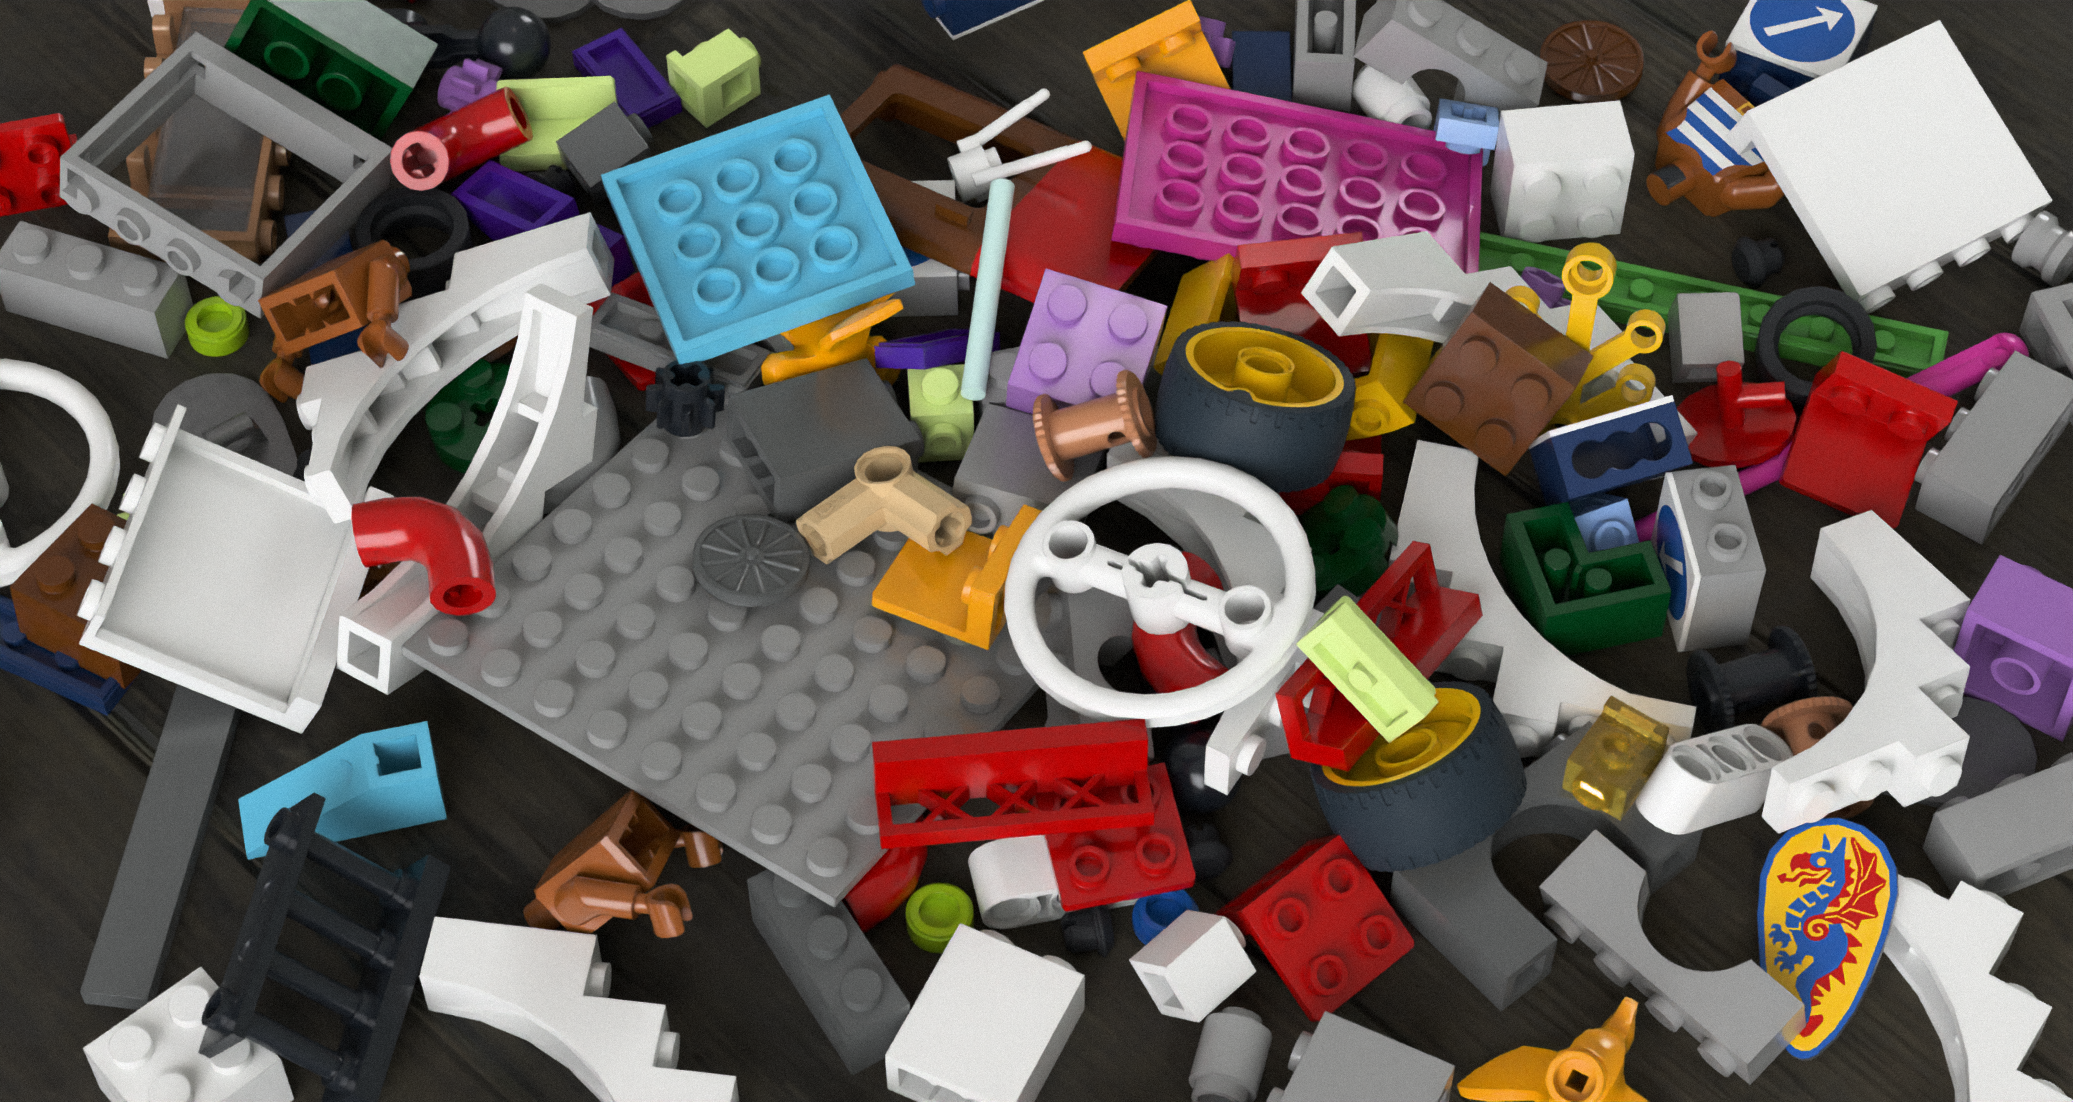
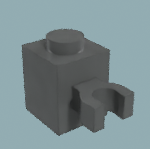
(603, 145)

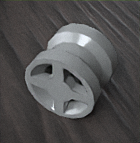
(2046, 248)

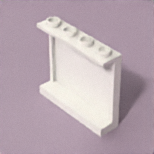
(1896, 165)
(225, 579)

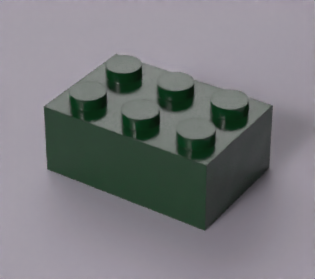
(336, 55)

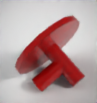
(1738, 420)

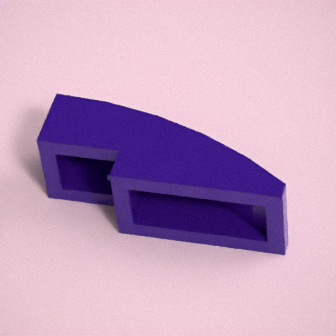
(511, 203)

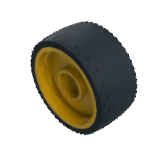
(1256, 403)
(1430, 787)

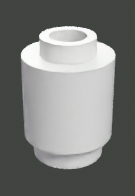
(1391, 101)

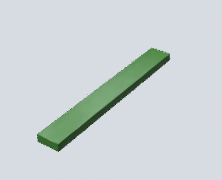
(1809, 339)

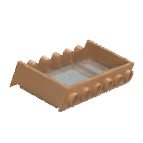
(202, 158)

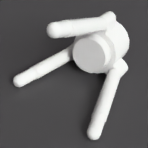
(977, 168)

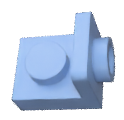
(1467, 127)
(1604, 521)

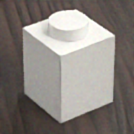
(1193, 965)

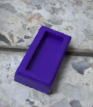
(637, 82)
(926, 350)

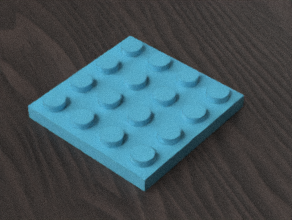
(757, 231)

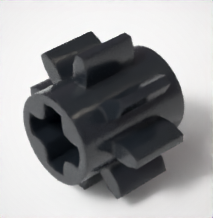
(685, 398)

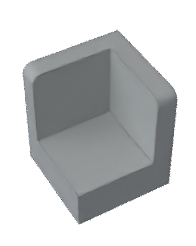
(1703, 334)

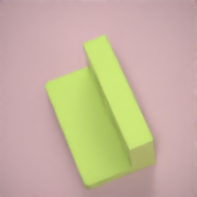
(553, 111)
(1368, 669)

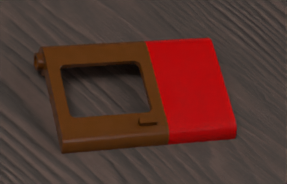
(1058, 211)

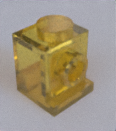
(1615, 758)

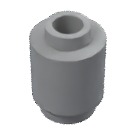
(1230, 1057)

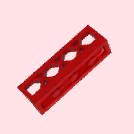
(1421, 628)
(1010, 771)

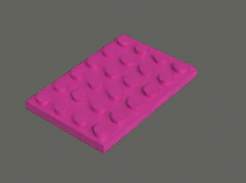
(1249, 168)

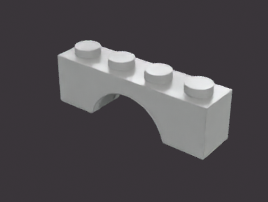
(1733, 1012)

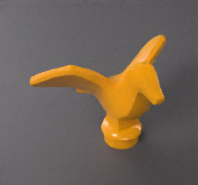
(833, 342)
(1582, 1073)

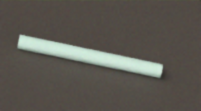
(987, 290)

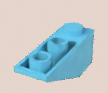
(369, 787)

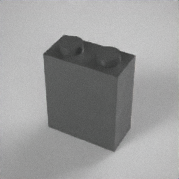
(810, 430)

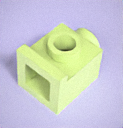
(716, 76)

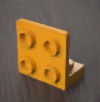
(1163, 46)
(957, 591)

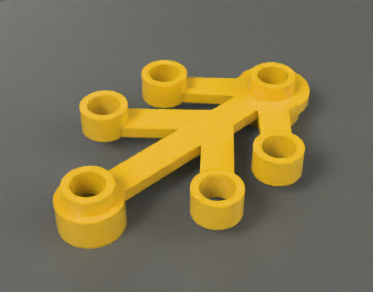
(1586, 289)

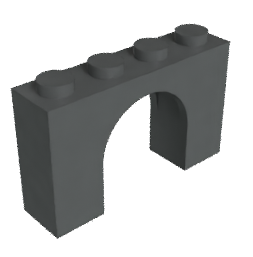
(1480, 924)

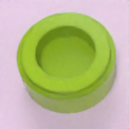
(216, 327)
(936, 913)

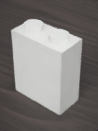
(985, 1023)

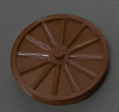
(1592, 61)

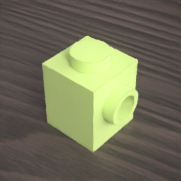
(941, 412)

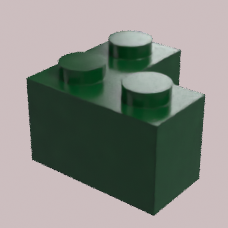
(1579, 596)

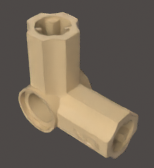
(885, 499)

